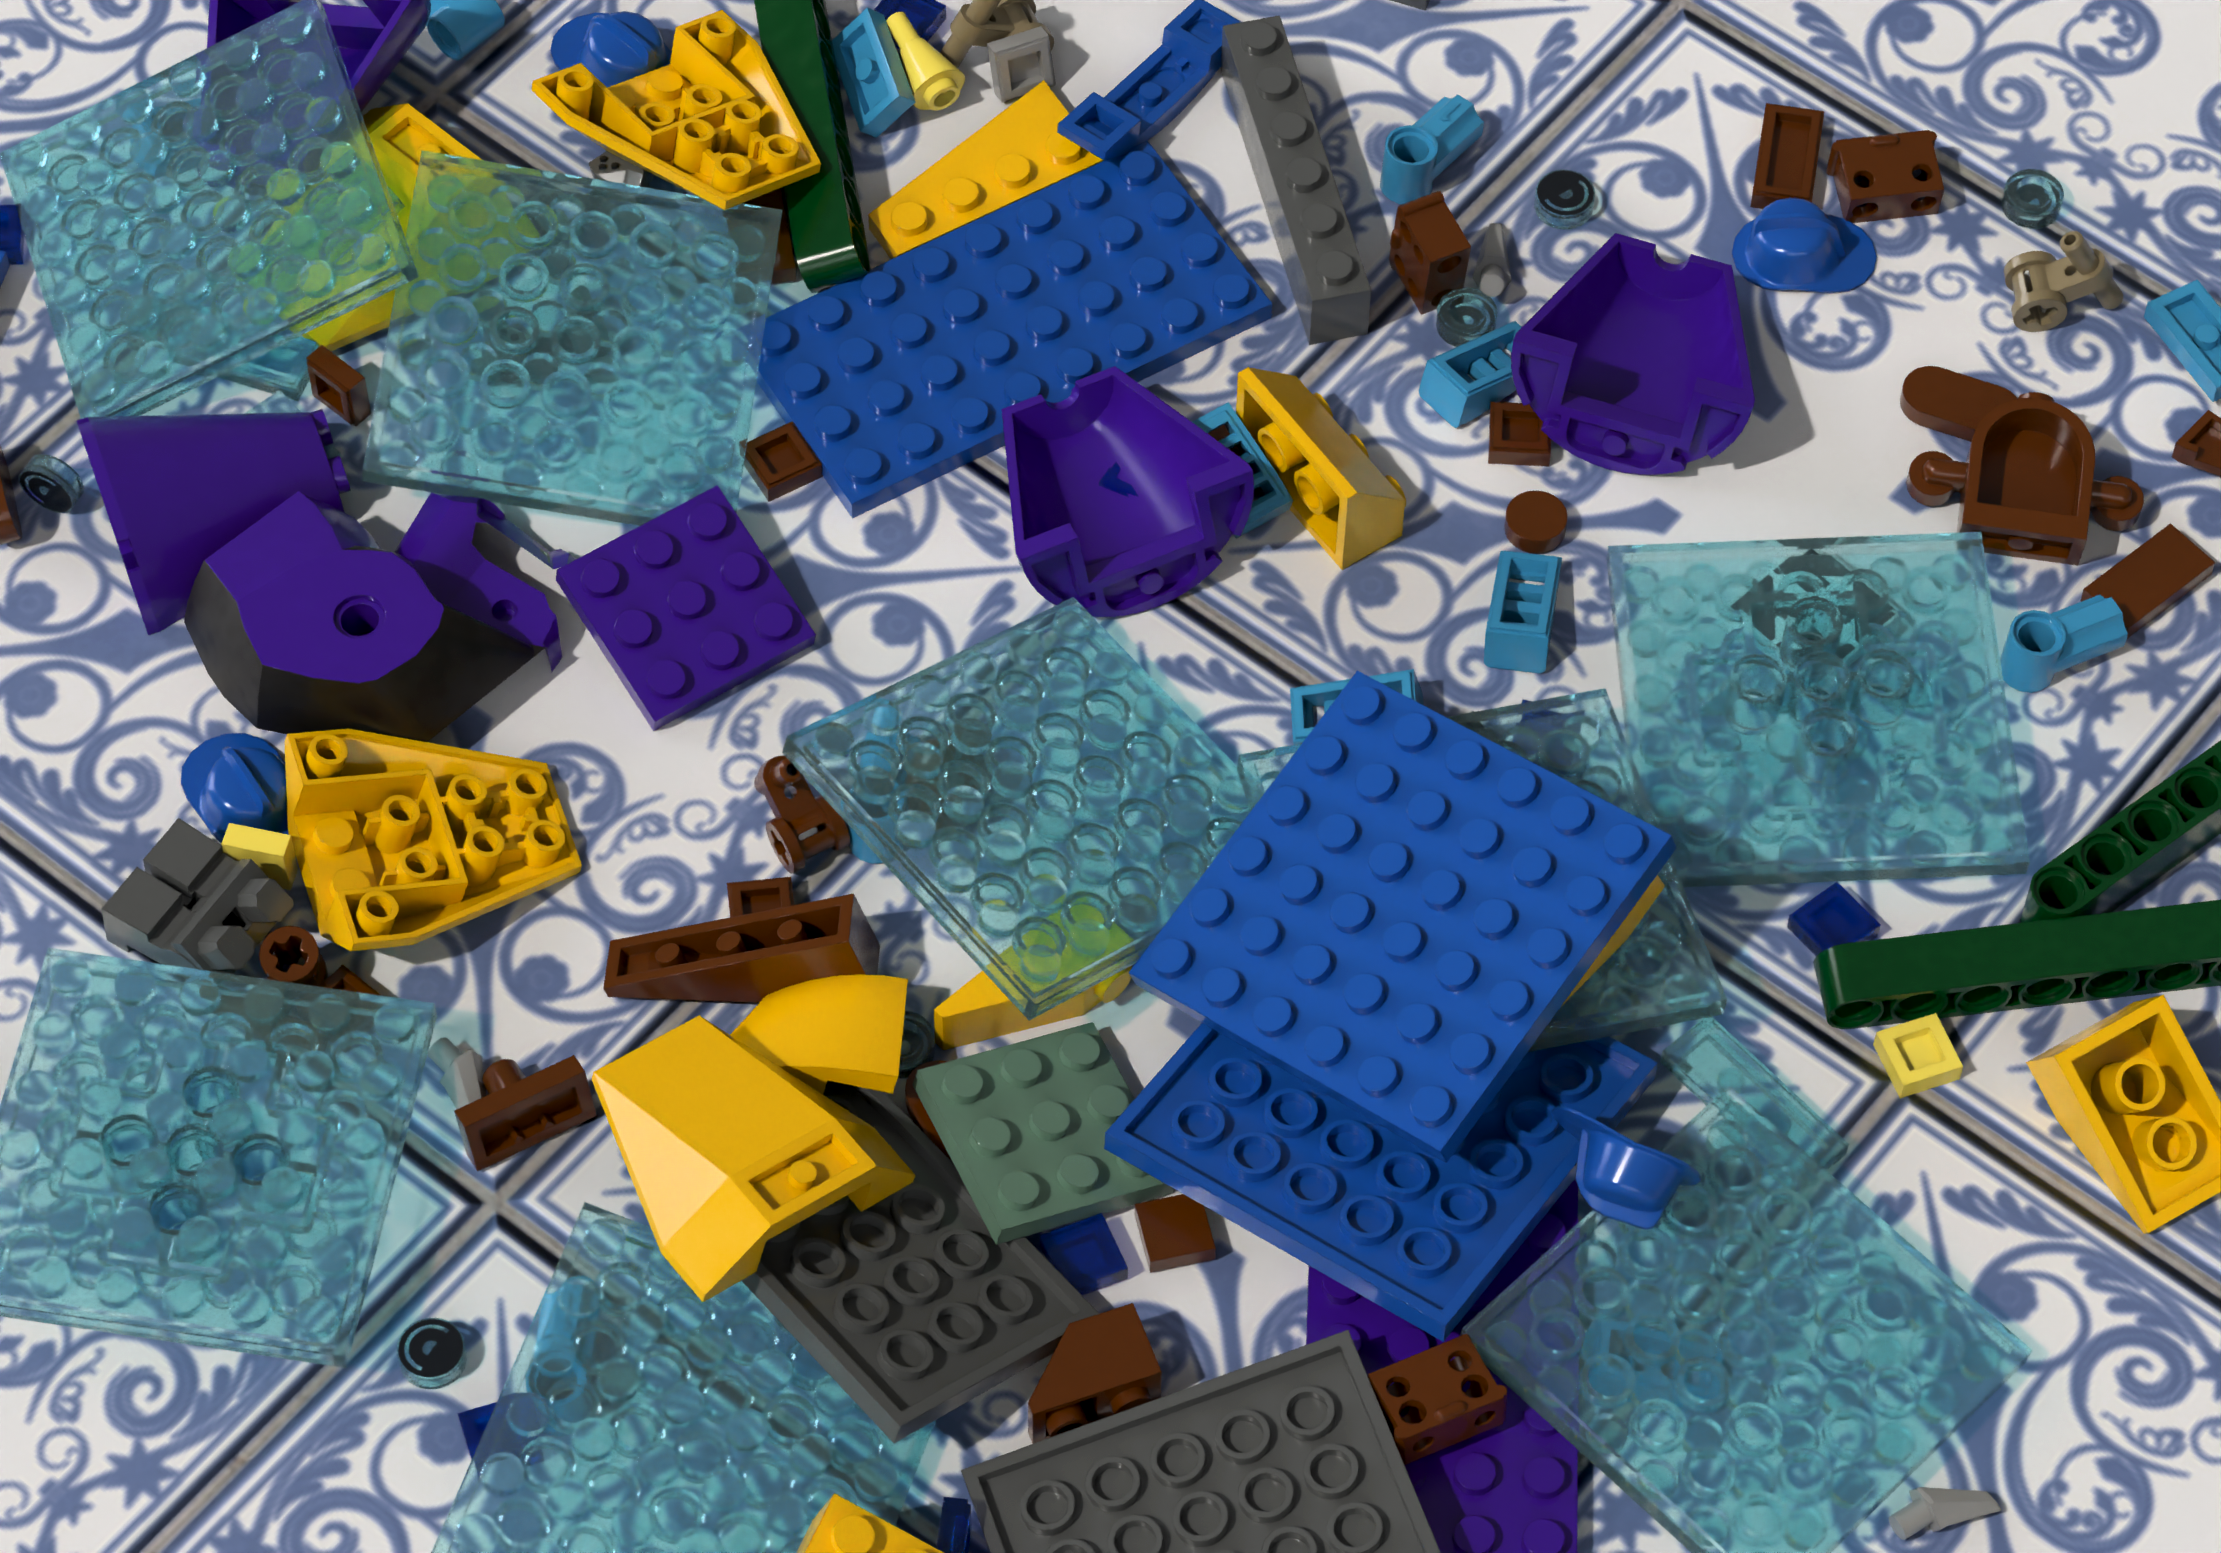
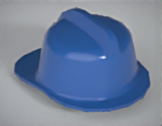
(610, 46)
(1803, 249)
(238, 783)
(1623, 1176)

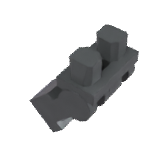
(194, 905)

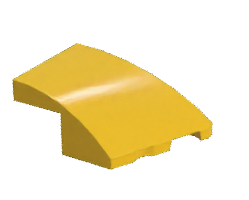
(832, 1030)

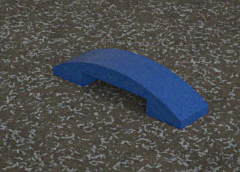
(1155, 89)

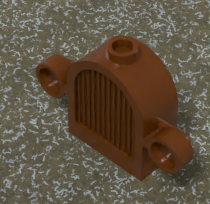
(2028, 483)

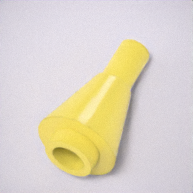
(930, 75)

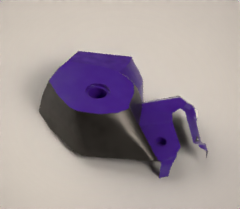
(333, 633)

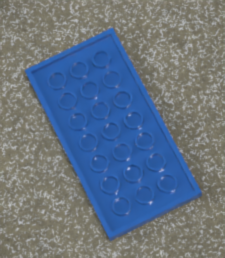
(924, 351)

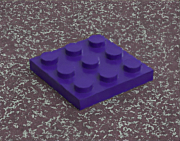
(685, 607)

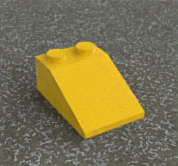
(2138, 1110)

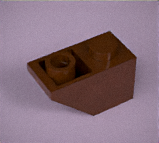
(1094, 1373)

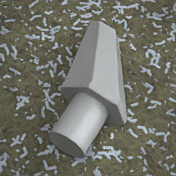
(1492, 267)
(461, 1070)
(1940, 1509)

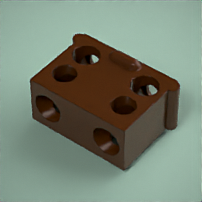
(1887, 171)
(1428, 250)
(1434, 1395)

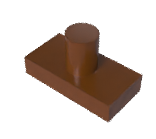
(523, 1109)

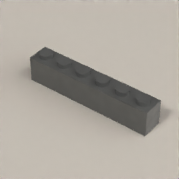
(1295, 180)

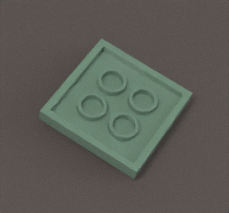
(1032, 1131)

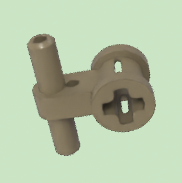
(987, 22)
(2058, 282)

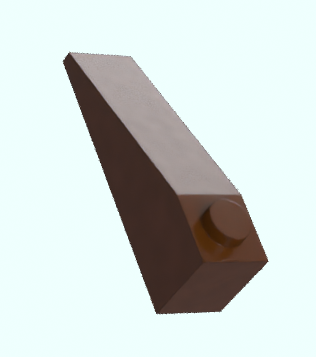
(745, 954)

